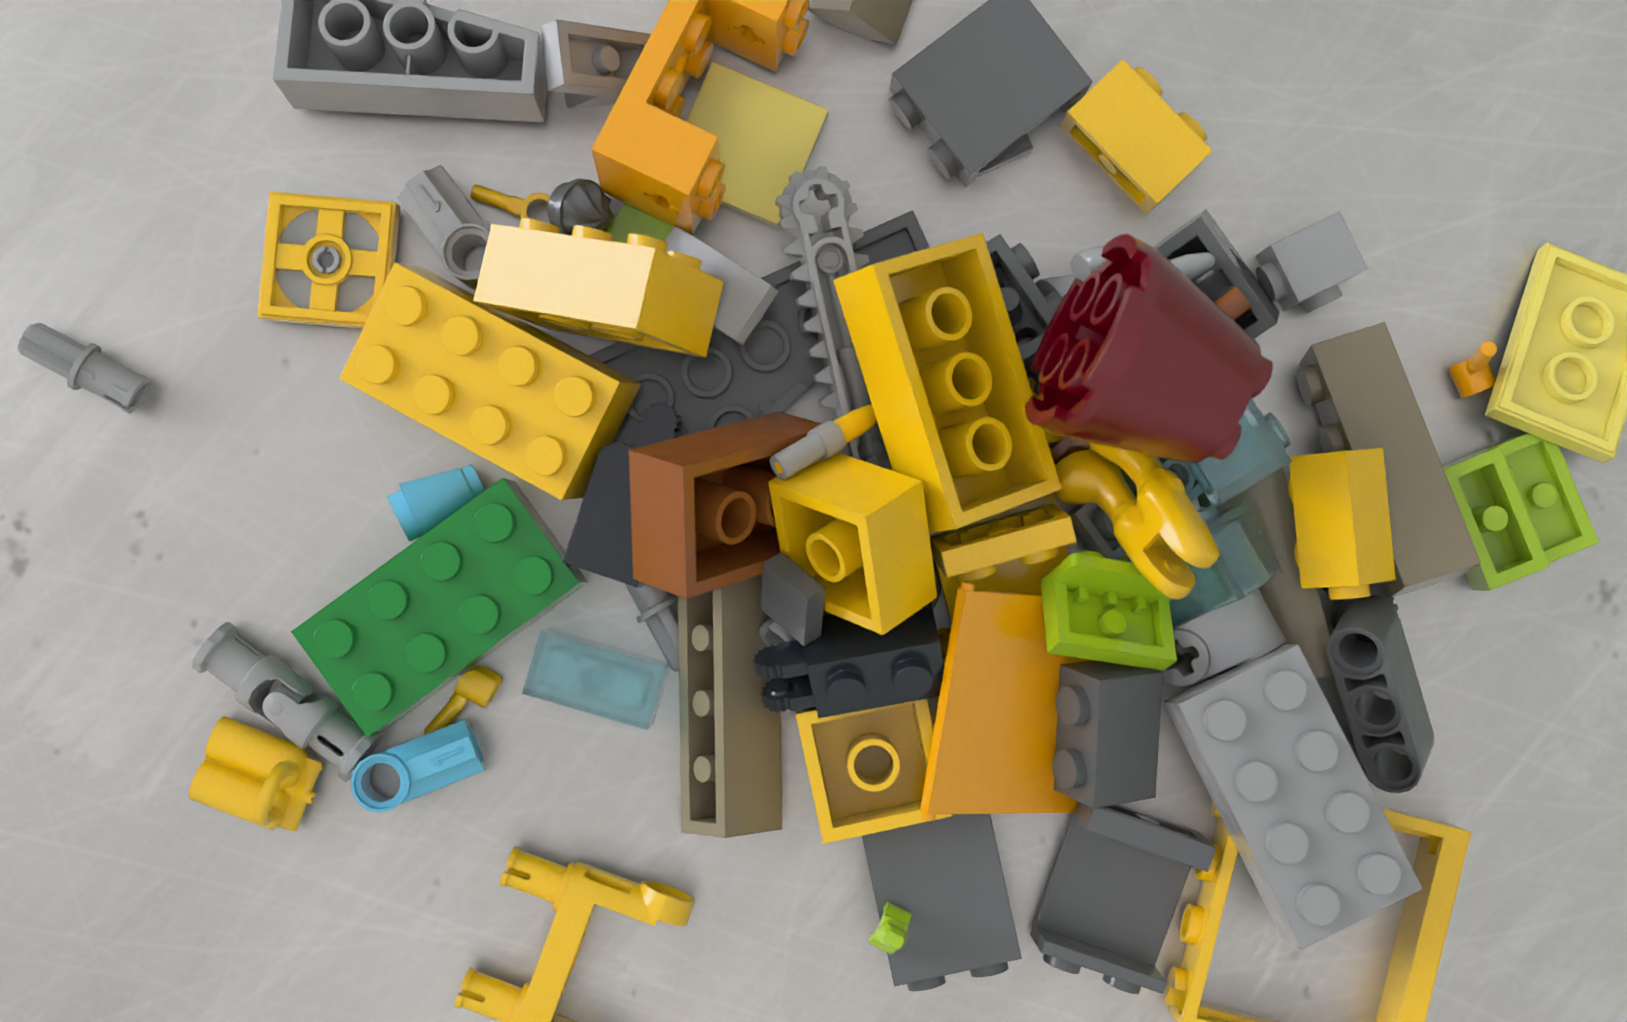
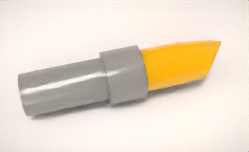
(823, 441)

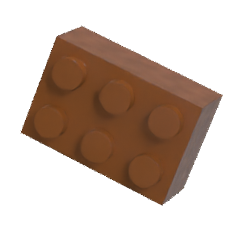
(707, 505)

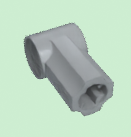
(445, 220)

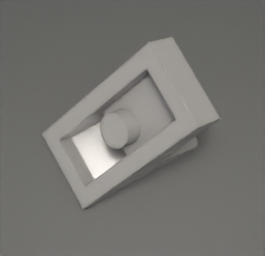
(589, 61)

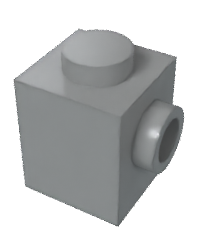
(1310, 264)

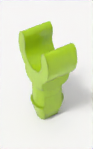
(891, 930)

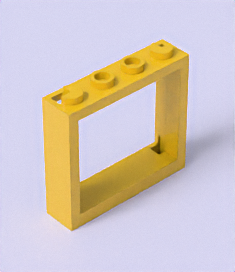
(1416, 945)

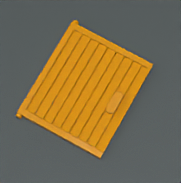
(996, 711)

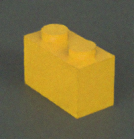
(1136, 135)

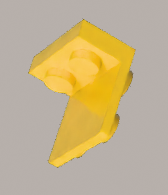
(1003, 552)

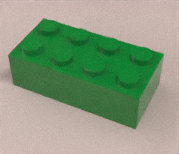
(439, 607)

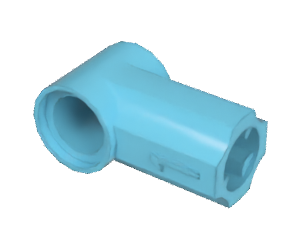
(422, 765)

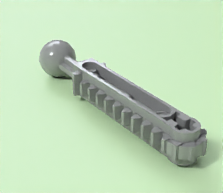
(819, 266)

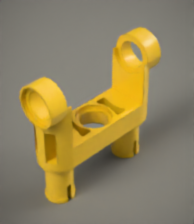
(574, 896)

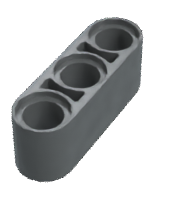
(1388, 669)

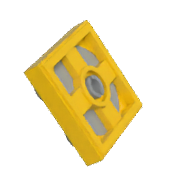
(325, 258)

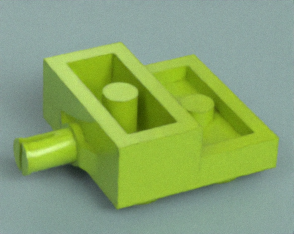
(1518, 509)

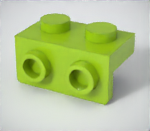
(1106, 613)

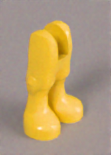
(1154, 528)

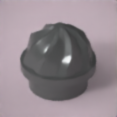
(579, 204)

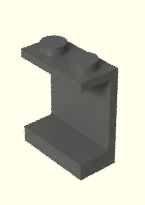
(986, 85)
(1116, 894)
(957, 898)

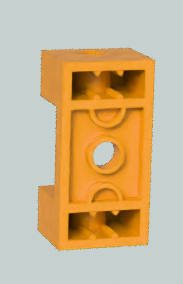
(644, 146)

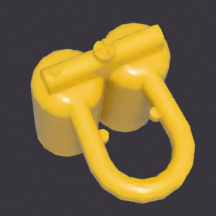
(255, 776)

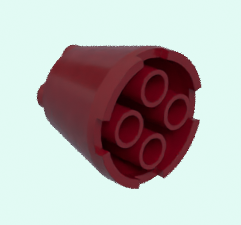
(1145, 361)

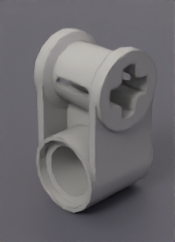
(1224, 639)

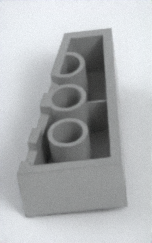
(408, 61)

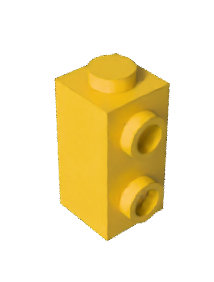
(1342, 521)

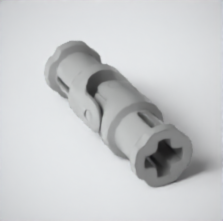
(294, 707)

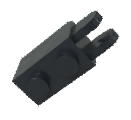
(603, 526)
(854, 667)

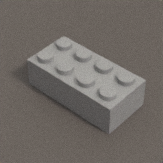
(1292, 796)

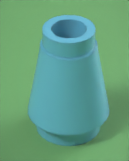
(433, 498)

